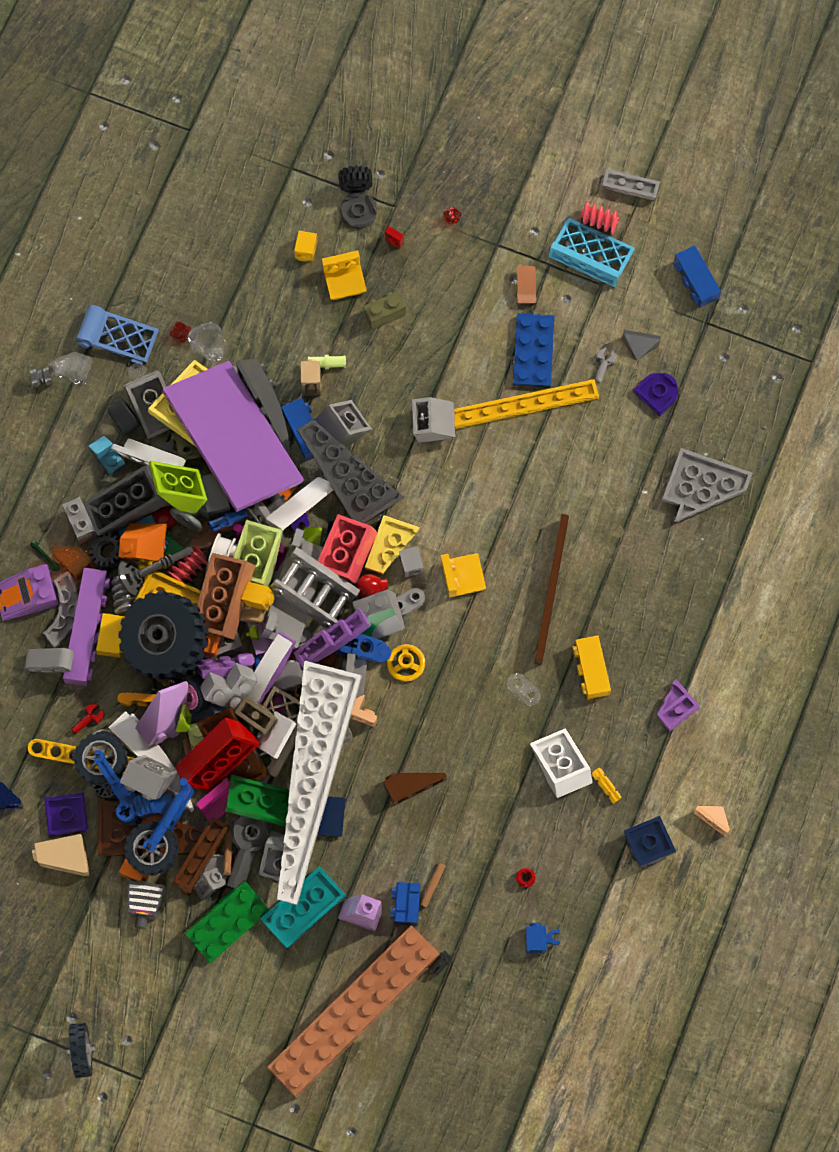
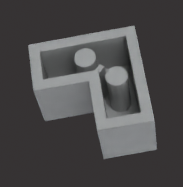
(229, 690)

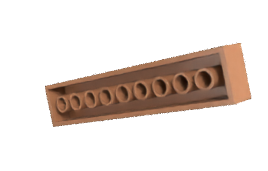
(353, 1011)

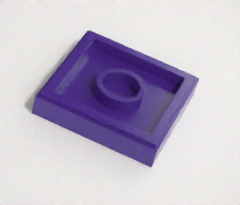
(66, 814)

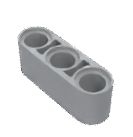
(49, 660)

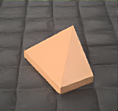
(714, 817)

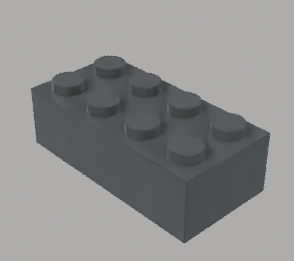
(124, 502)

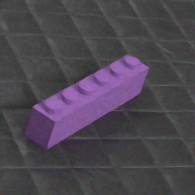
(86, 625)

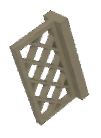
(276, 764)

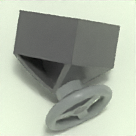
(214, 507)

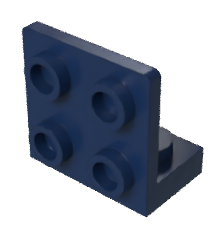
(332, 817)

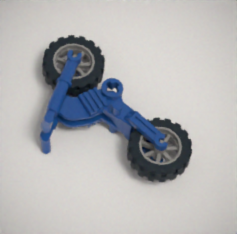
(138, 806)

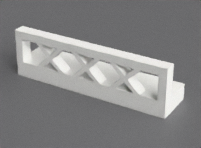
(144, 454)

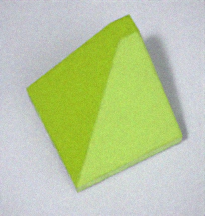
(313, 535)
(184, 720)

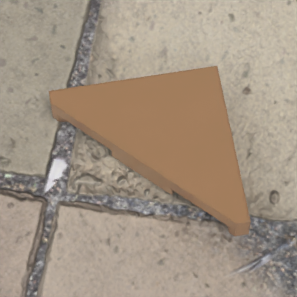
(203, 539)

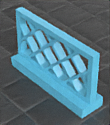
(585, 262)

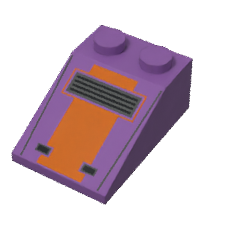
(27, 593)

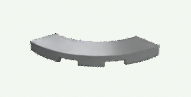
(63, 623)

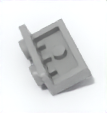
(358, 667)

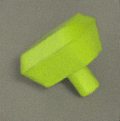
(253, 632)

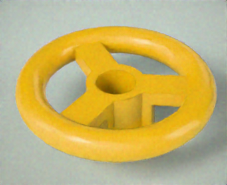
(406, 656)

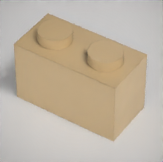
(310, 377)

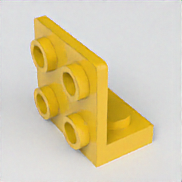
(344, 275)
(462, 574)

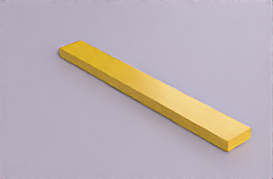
(525, 403)

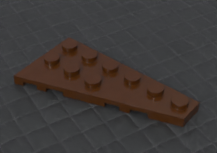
(113, 832)

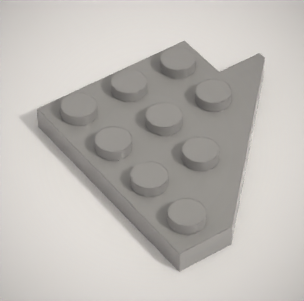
(702, 483)

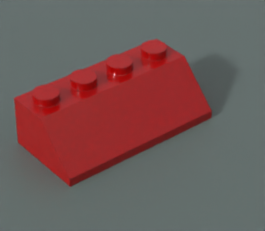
(217, 755)

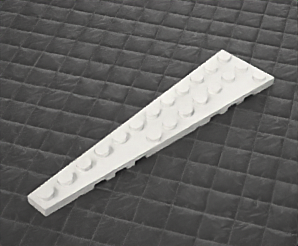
(322, 725)

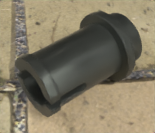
(440, 963)

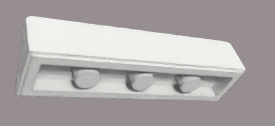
(299, 504)

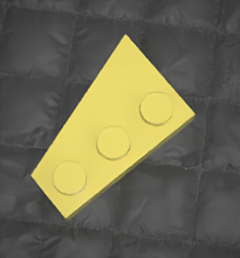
(390, 539)

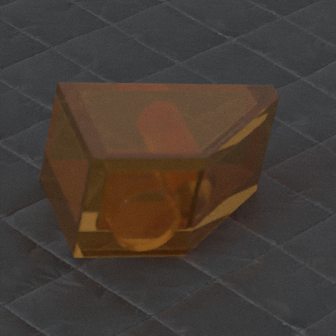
(72, 559)

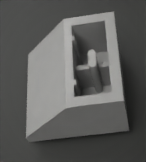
(433, 419)

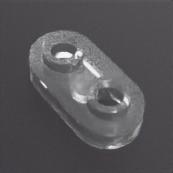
(521, 691)

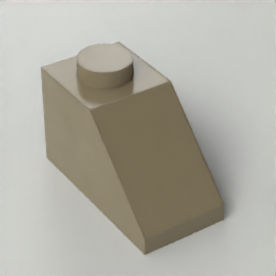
(256, 714)

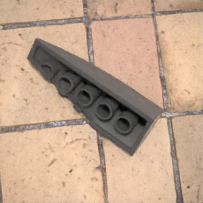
(263, 393)

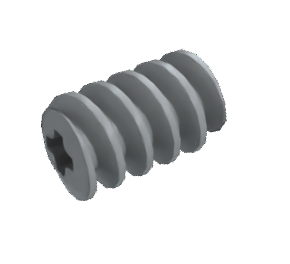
(121, 597)

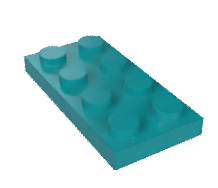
(316, 899)

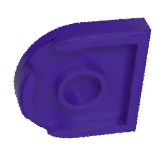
(658, 392)

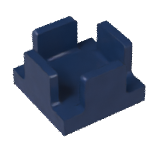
(649, 842)

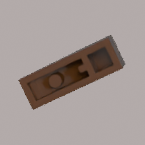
(407, 785)

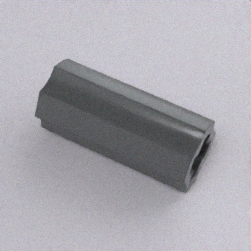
(240, 868)

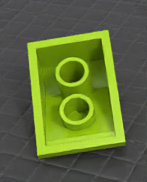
(179, 486)

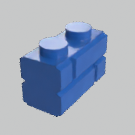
(406, 903)

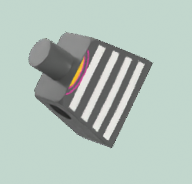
(145, 901)

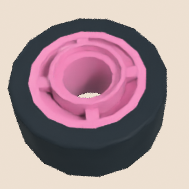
(195, 699)

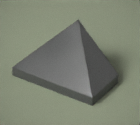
(640, 343)

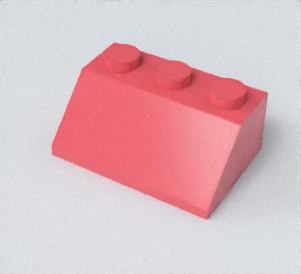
(347, 547)

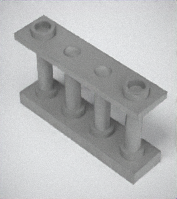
(316, 571)

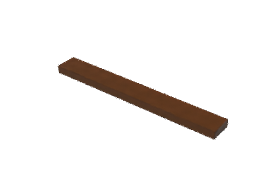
(551, 589)

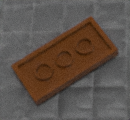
(252, 766)

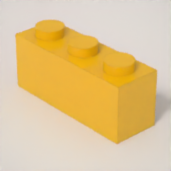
(591, 667)

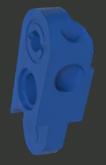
(376, 649)

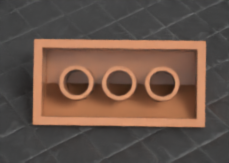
(222, 594)

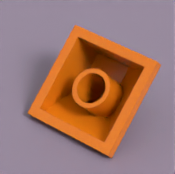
(143, 542)

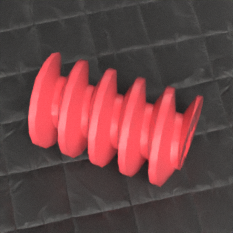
(598, 216)
(189, 566)

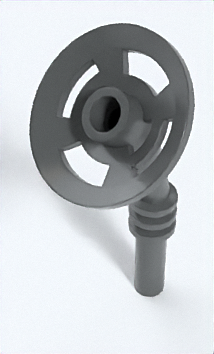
(138, 575)

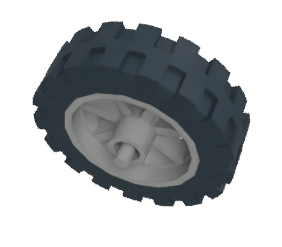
(80, 1050)

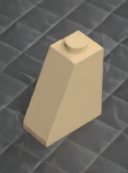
(63, 854)

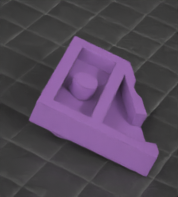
(677, 706)

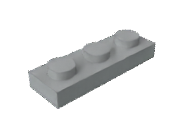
(630, 184)

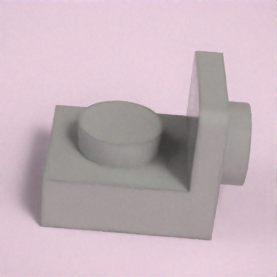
(209, 883)

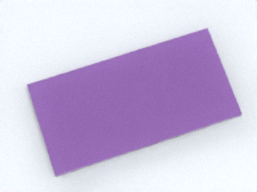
(232, 436)

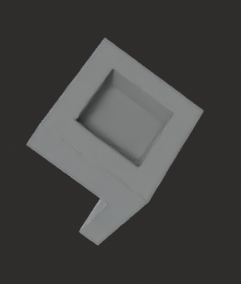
(411, 561)

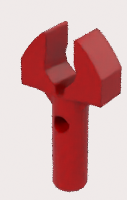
(88, 718)

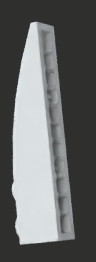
(126, 733)

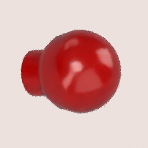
(370, 585)

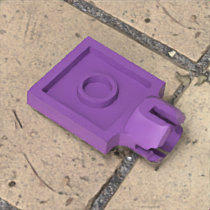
(224, 665)

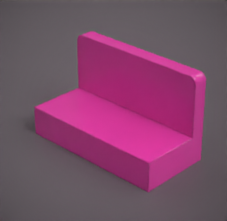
(214, 802)

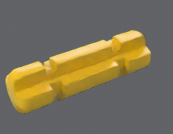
(606, 785)

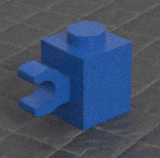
(537, 939)

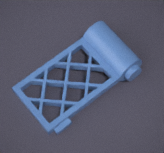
(92, 330)

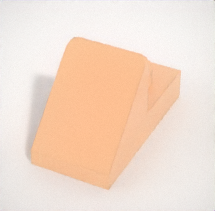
(367, 716)

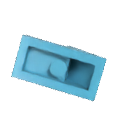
(107, 457)

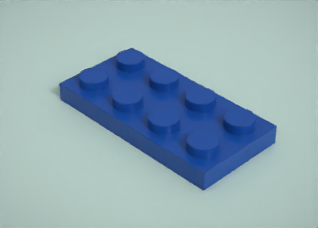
(533, 350)

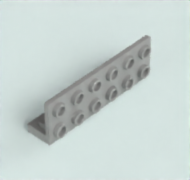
(282, 614)

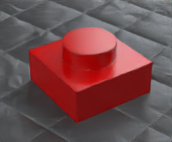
(394, 237)
(164, 517)

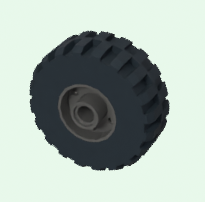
(163, 636)

